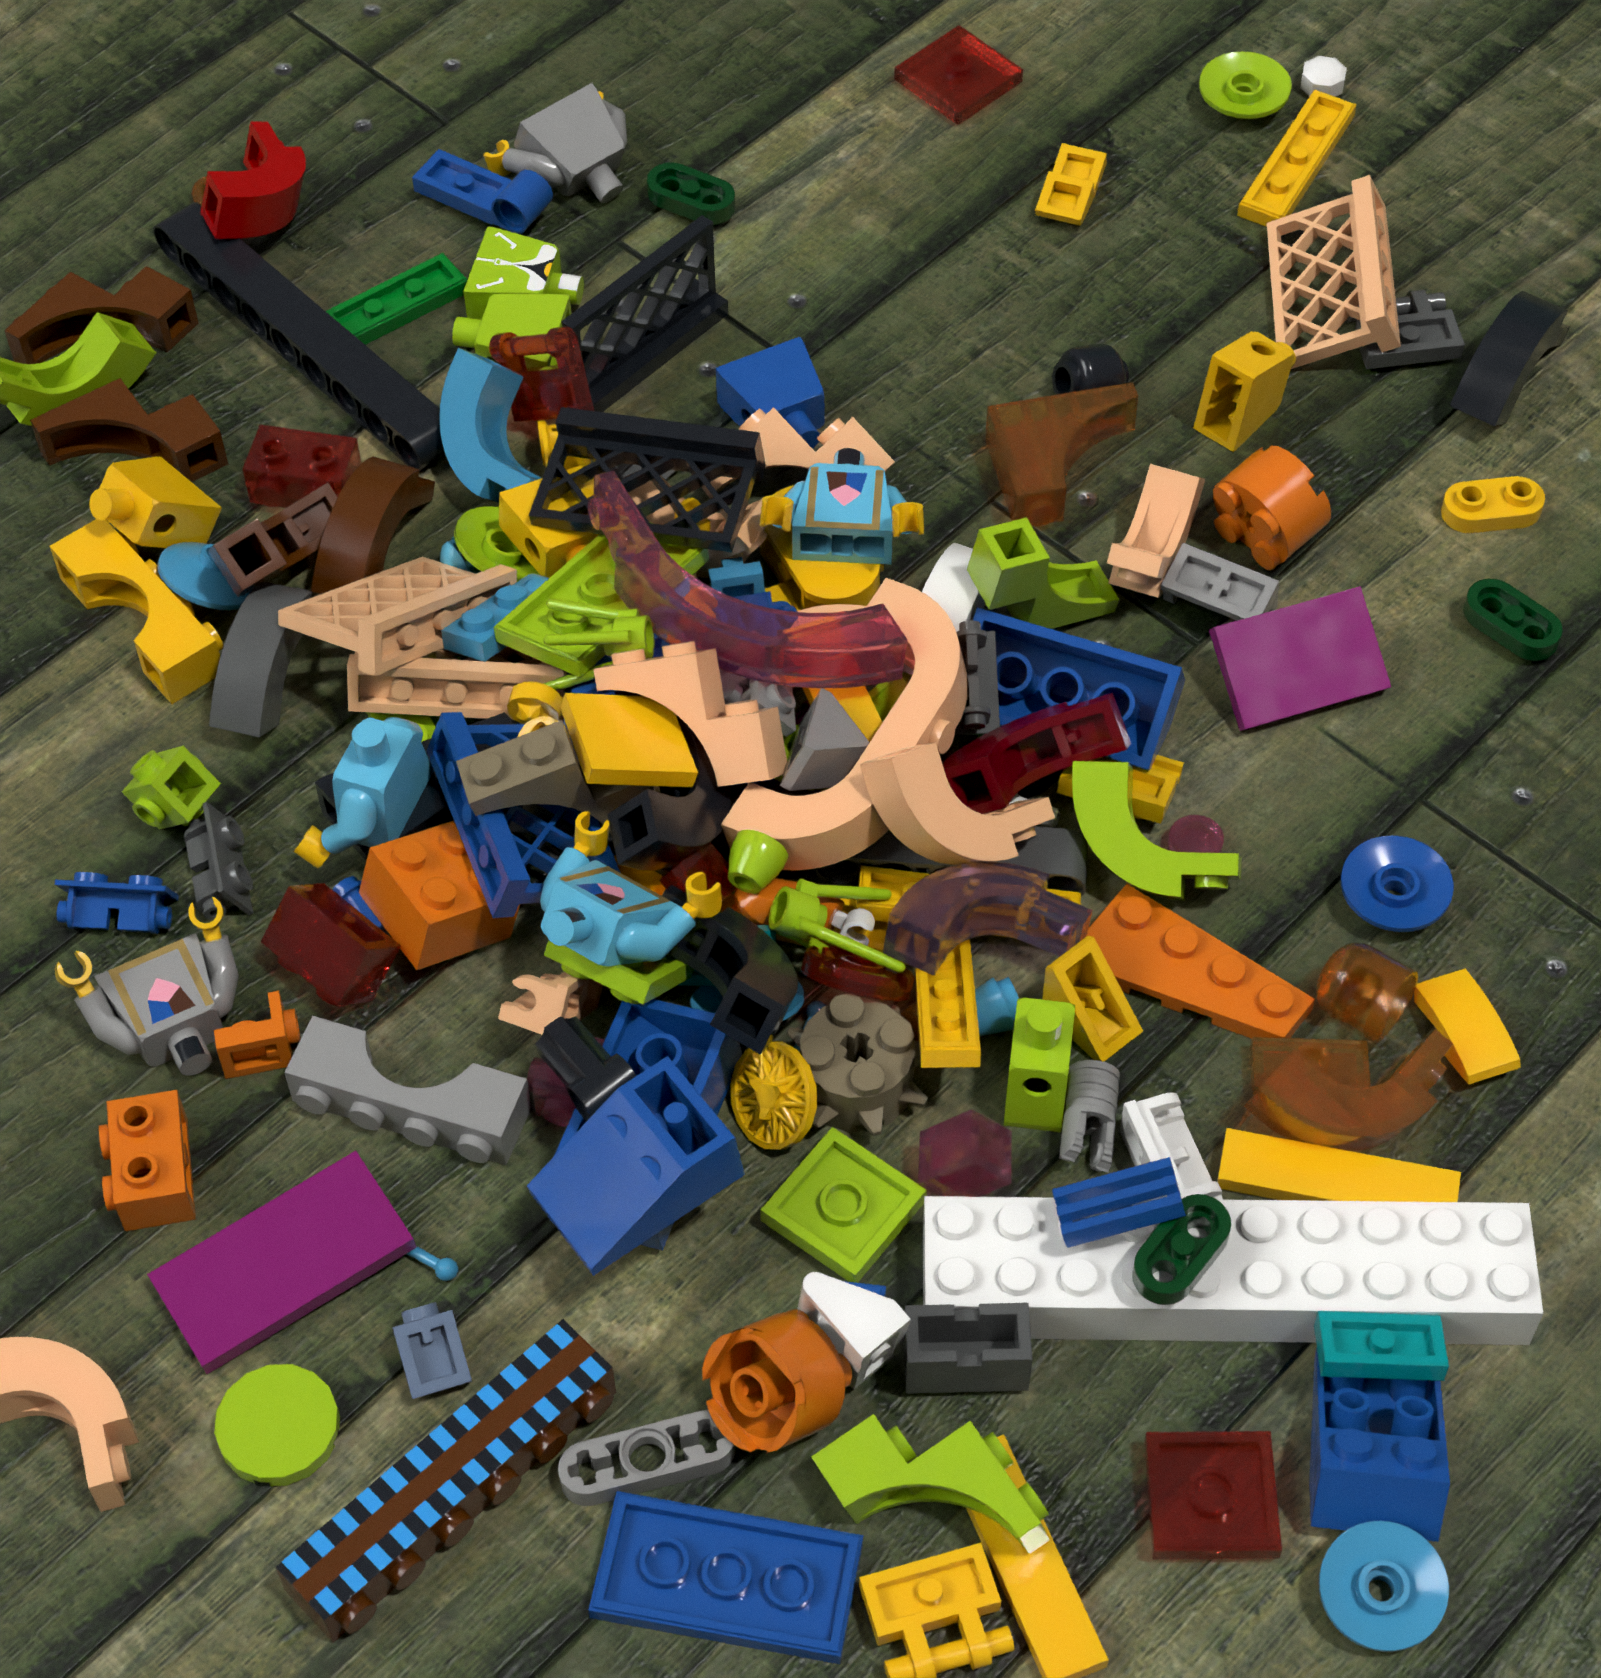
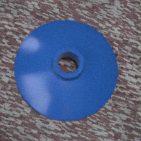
(1398, 866)

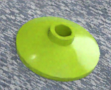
(1245, 85)
(486, 544)

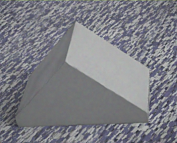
(823, 746)

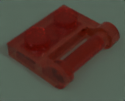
(545, 387)

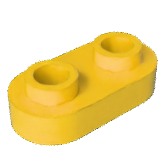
(1496, 506)

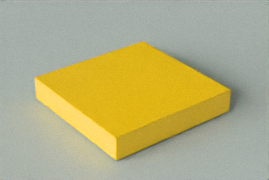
(627, 741)

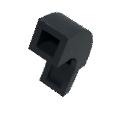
(1508, 356)
(668, 825)
(745, 969)

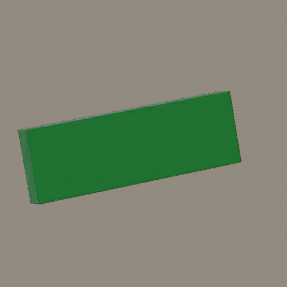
(401, 299)

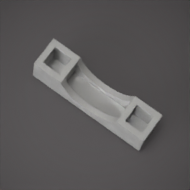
(473, 1113)

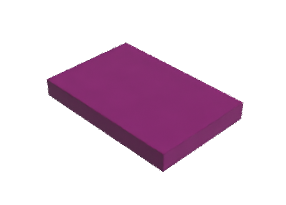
(1300, 658)

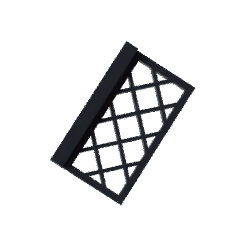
(665, 322)
(657, 448)

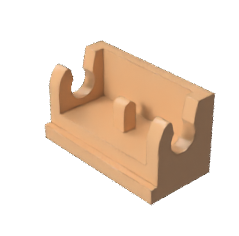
(550, 999)

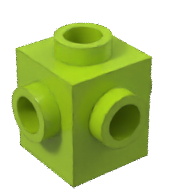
(169, 787)

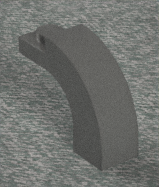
(255, 662)

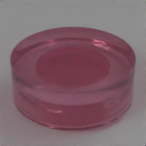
(1195, 834)

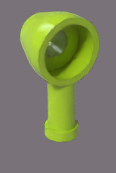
(755, 861)

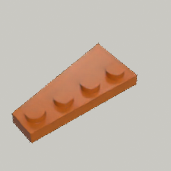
(1193, 970)

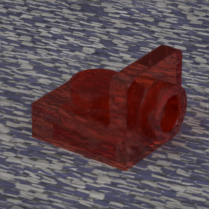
(705, 860)

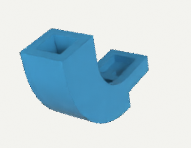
(475, 425)

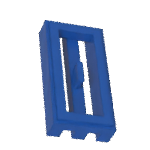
(1116, 1194)

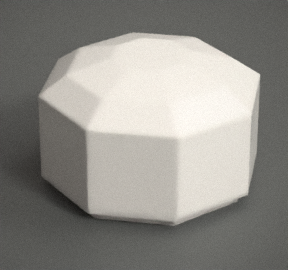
(1323, 75)

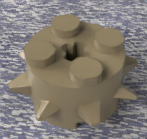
(860, 1063)

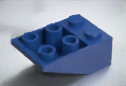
(636, 1166)
(1378, 1453)

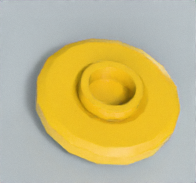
(774, 1096)

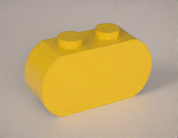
(818, 581)

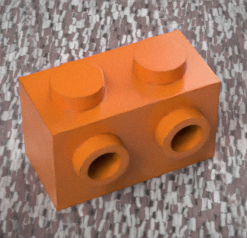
(148, 1161)

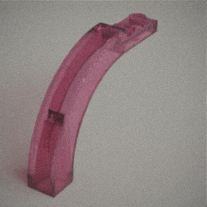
(749, 639)

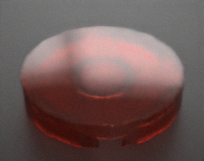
(855, 974)

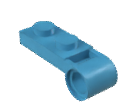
(474, 631)

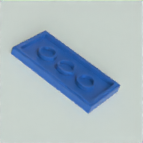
(727, 1577)

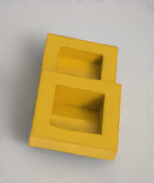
(1071, 184)
(1471, 1023)

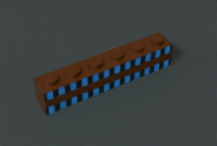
(447, 1481)

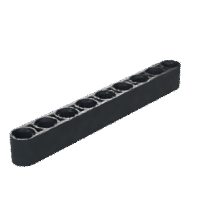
(305, 336)

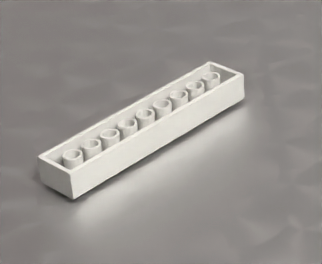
(1265, 1286)

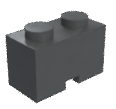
(968, 1348)

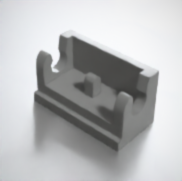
(1219, 584)

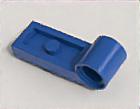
(484, 193)

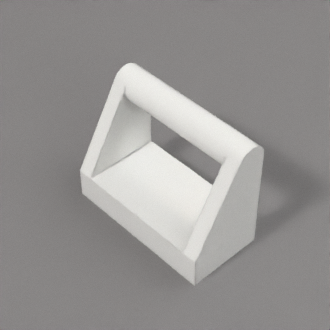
(858, 1322)

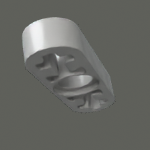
(599, 1452)

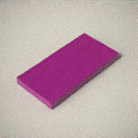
(281, 1261)

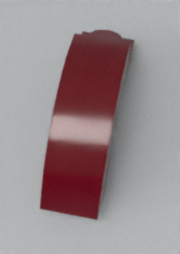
(1014, 755)

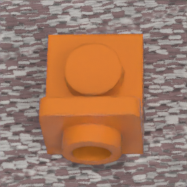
(258, 1045)

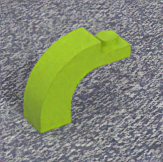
(101, 355)
(1107, 821)

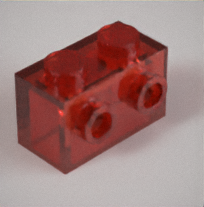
(294, 463)
(330, 944)

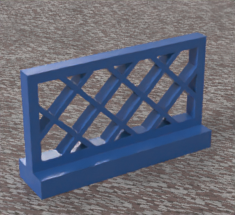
(492, 849)

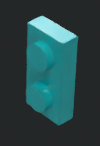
(1381, 1345)

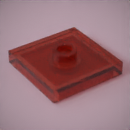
(958, 74)
(1212, 1495)

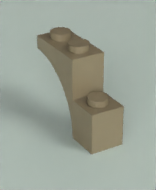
(538, 770)

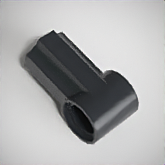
(582, 1064)

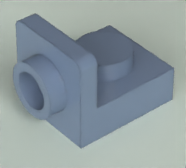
(430, 1350)

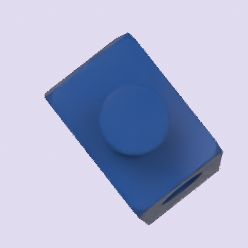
(777, 379)

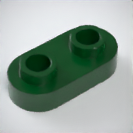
(690, 192)
(1517, 620)
(1179, 1253)

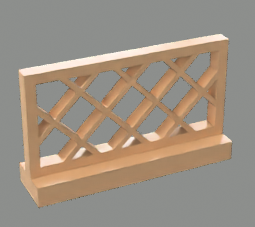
(1372, 275)
(396, 611)
(446, 684)

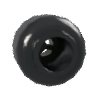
(1089, 369)

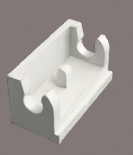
(1157, 1131)

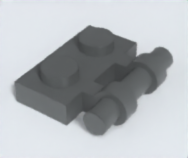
(1425, 333)

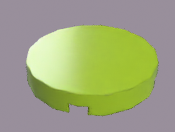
(277, 1424)

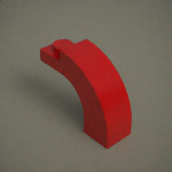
(263, 195)

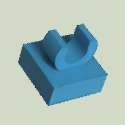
(737, 578)

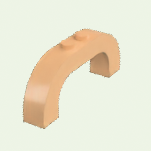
(843, 819)

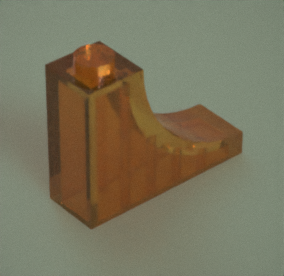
(1044, 436)

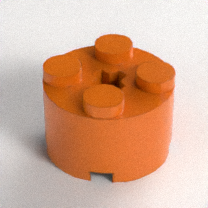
(1270, 505)
(775, 1381)

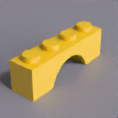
(107, 570)

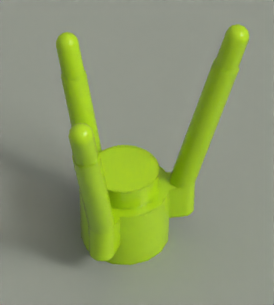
(626, 633)
(802, 918)

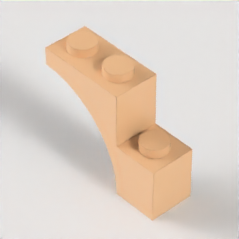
(787, 448)
(738, 736)

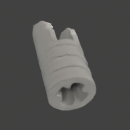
(1090, 1111)

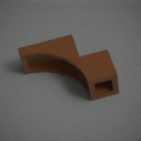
(149, 301)
(116, 423)

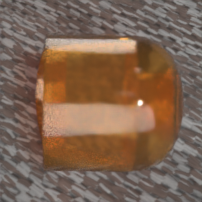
(1374, 981)

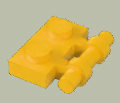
(930, 1596)

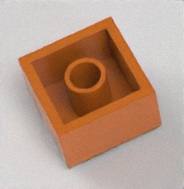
(430, 896)

